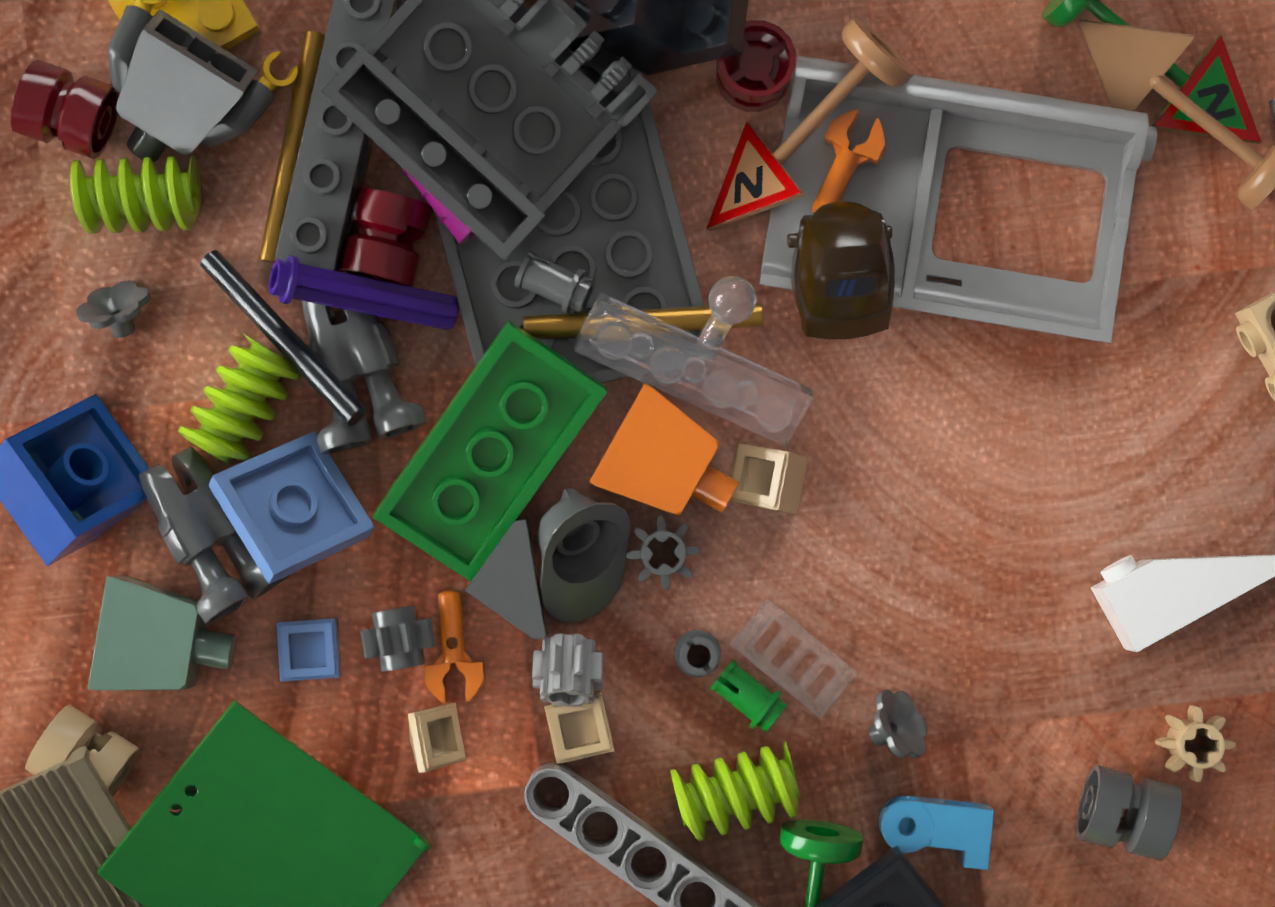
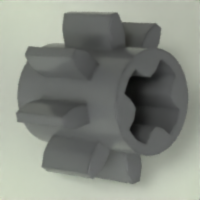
(679, 551)
(398, 638)

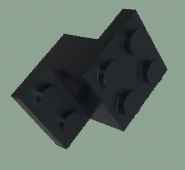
(664, 33)

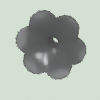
(114, 307)
(898, 725)

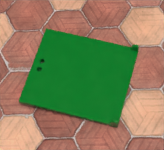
(261, 830)

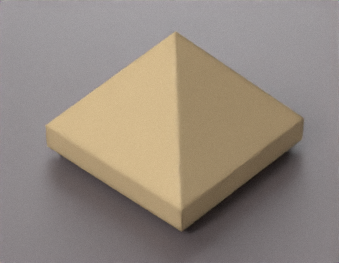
(436, 737)

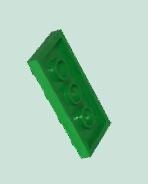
(490, 451)

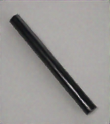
(283, 338)

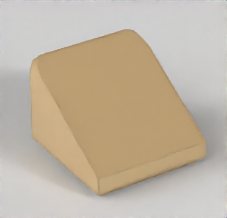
(769, 478)

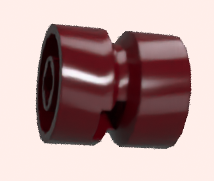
(761, 72)
(55, 106)
(385, 236)

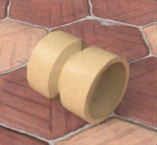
(73, 729)

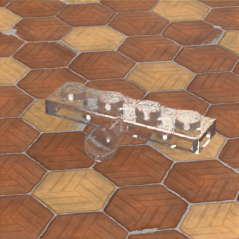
(697, 366)

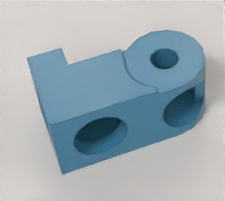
(939, 823)

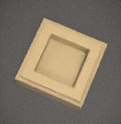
(579, 730)

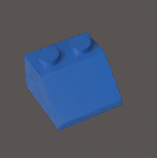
(70, 478)

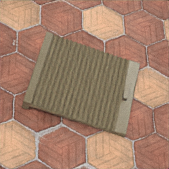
(58, 836)

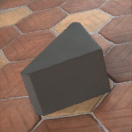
(511, 582)

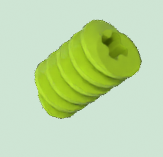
(136, 196)
(240, 402)
(737, 792)

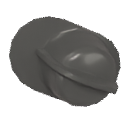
(581, 555)

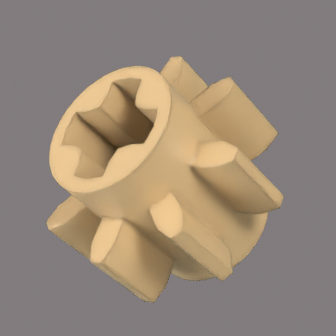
(1203, 756)

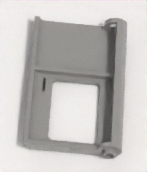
(919, 129)

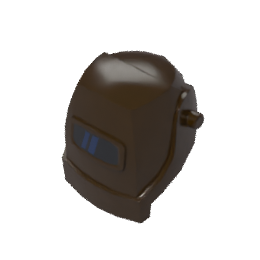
(843, 271)

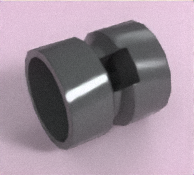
(1148, 818)

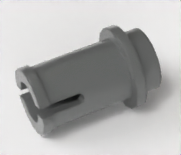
(555, 283)
(683, 646)

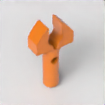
(847, 160)
(453, 651)

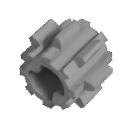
(567, 670)

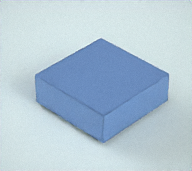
(308, 649)

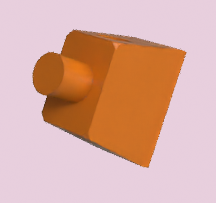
(663, 459)

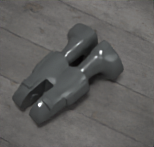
(366, 351)
(191, 529)

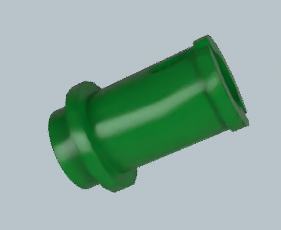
(749, 696)

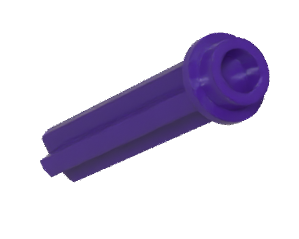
(361, 294)

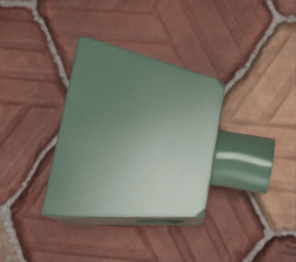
(153, 639)

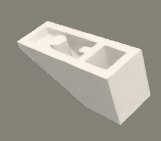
(1163, 595)

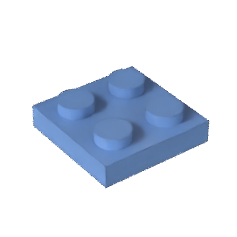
(291, 507)

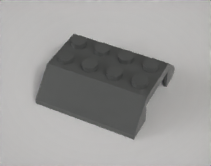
(487, 106)

